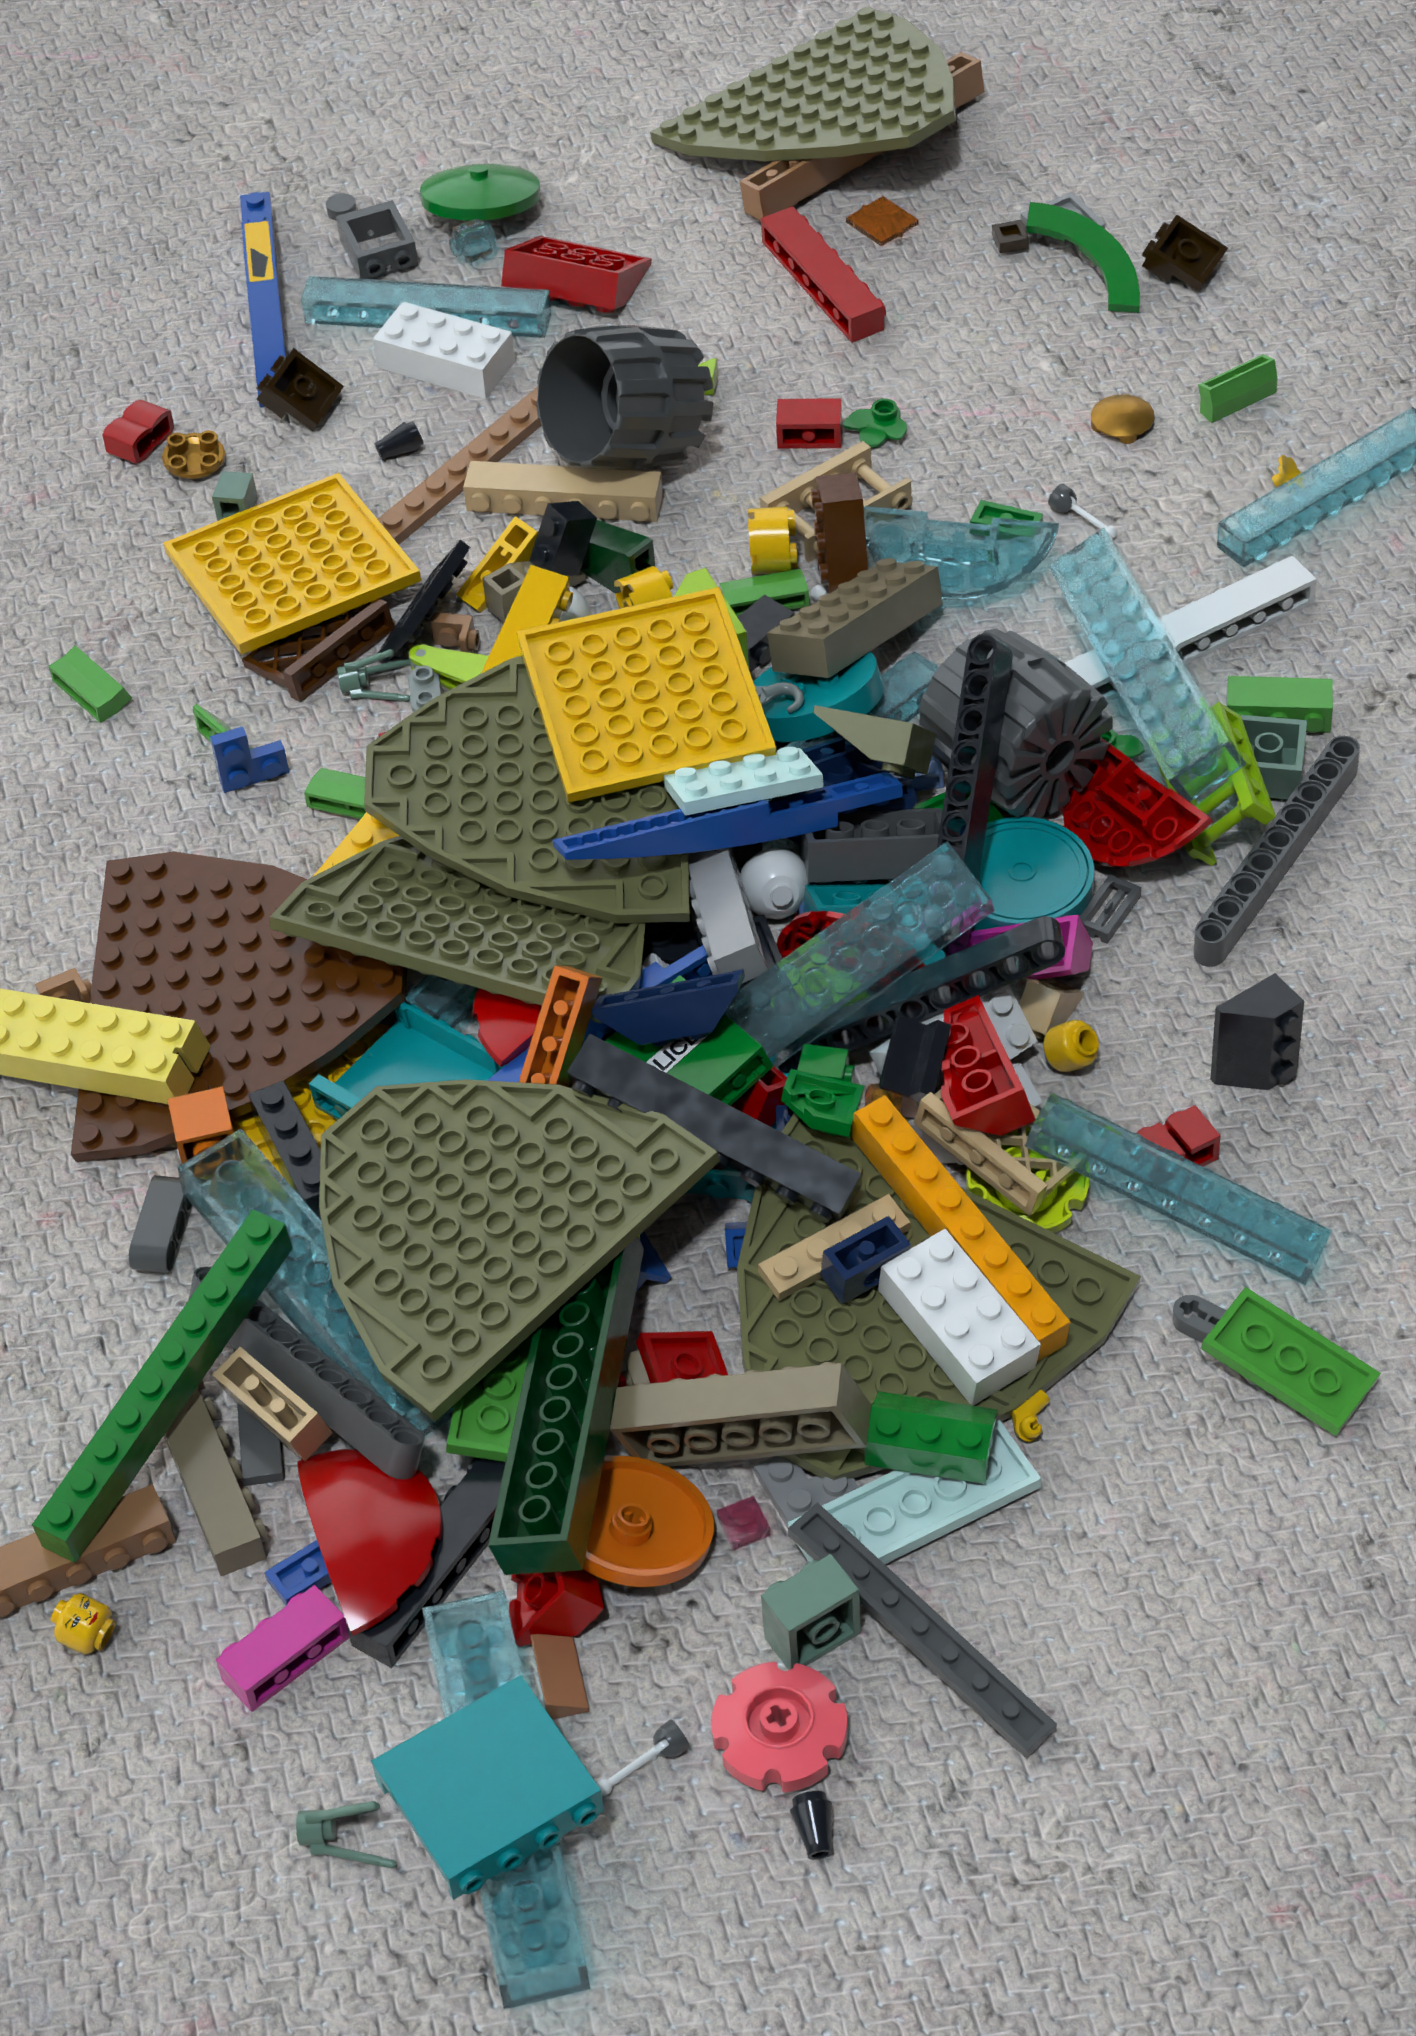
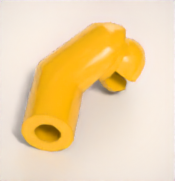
(1025, 1417)

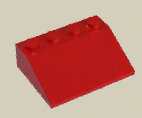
(574, 272)

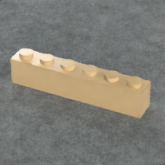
(530, 487)

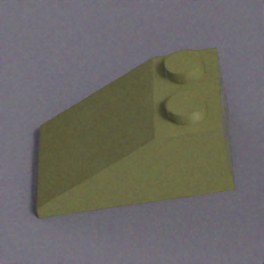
(893, 743)

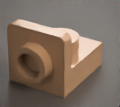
(455, 631)
(66, 986)

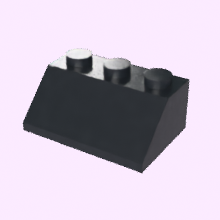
(1258, 1036)

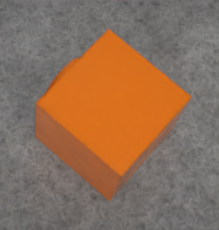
(199, 1121)

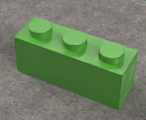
(1283, 698)

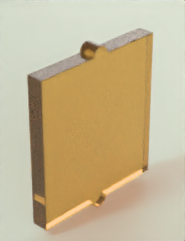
(882, 221)

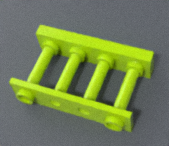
(1245, 782)

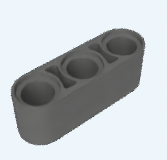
(160, 1226)

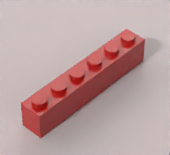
(823, 274)

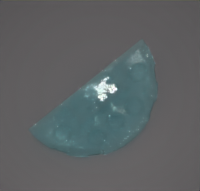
(969, 556)

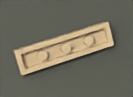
(802, 1262)

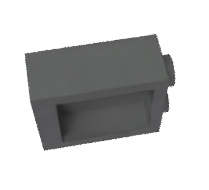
(374, 223)

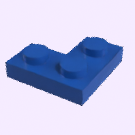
(242, 766)

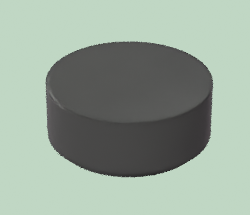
(340, 204)

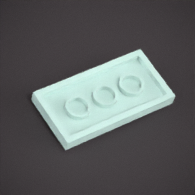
(743, 782)

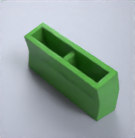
(1238, 388)
(785, 587)
(89, 684)
(336, 793)

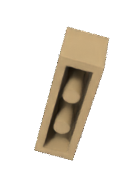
(272, 1403)

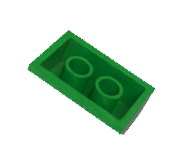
(930, 1437)

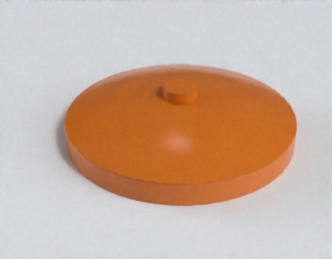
(647, 1524)

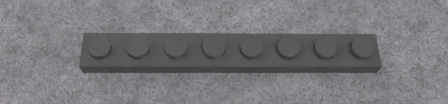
(926, 1633)

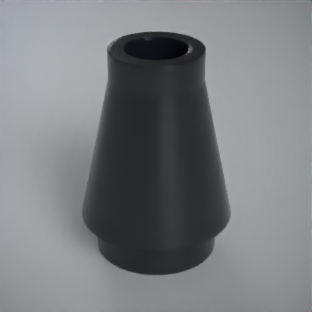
(399, 441)
(814, 1823)

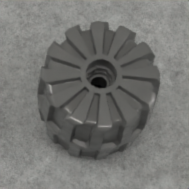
(623, 397)
(1047, 727)

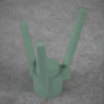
(354, 677)
(319, 1826)

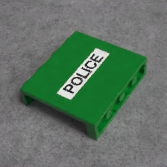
(718, 1064)

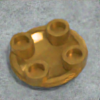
(1122, 417)
(193, 454)

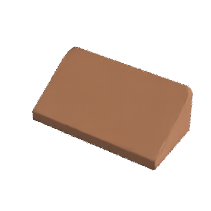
(559, 1675)

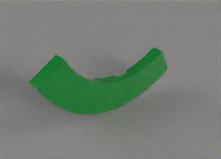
(1094, 243)

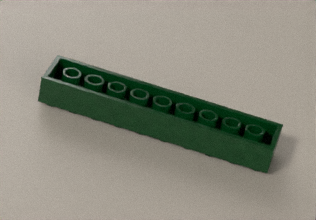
(564, 1425)

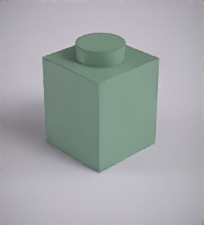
(234, 493)

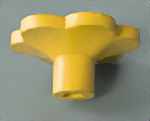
(1287, 471)

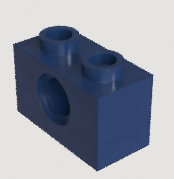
(856, 1261)

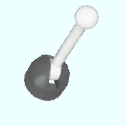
(1064, 500)
(667, 1741)

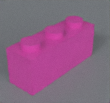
(282, 1648)

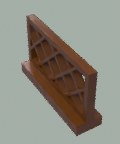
(311, 670)

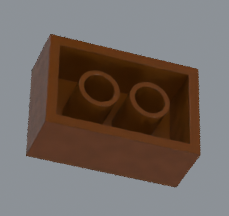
(839, 528)

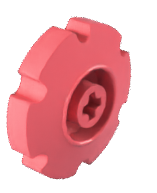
(808, 1732)

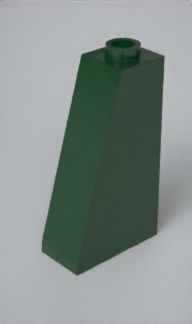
(616, 554)

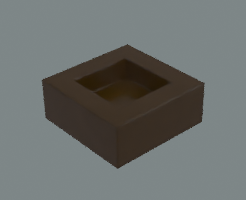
(1010, 236)

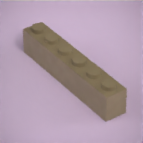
(213, 1486)

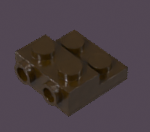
(1183, 253)
(298, 389)

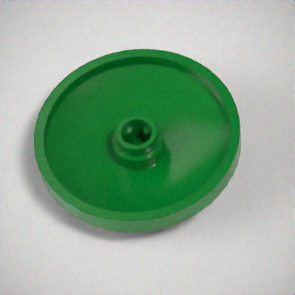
(480, 192)

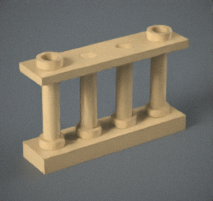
(797, 492)

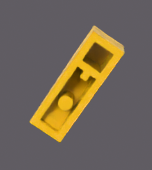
(512, 546)

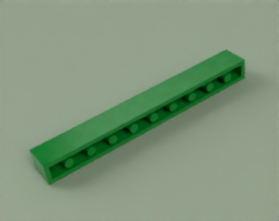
(162, 1387)

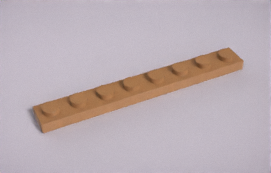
(449, 479)

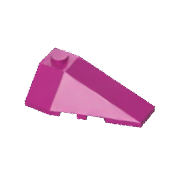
(1076, 942)

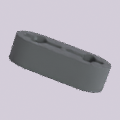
(1196, 1326)

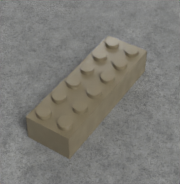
(854, 618)
(742, 1415)

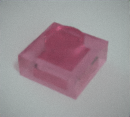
(743, 1522)

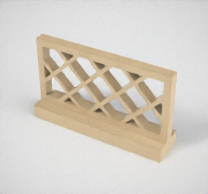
(986, 1157)

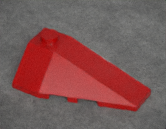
(978, 1075)
(554, 1604)

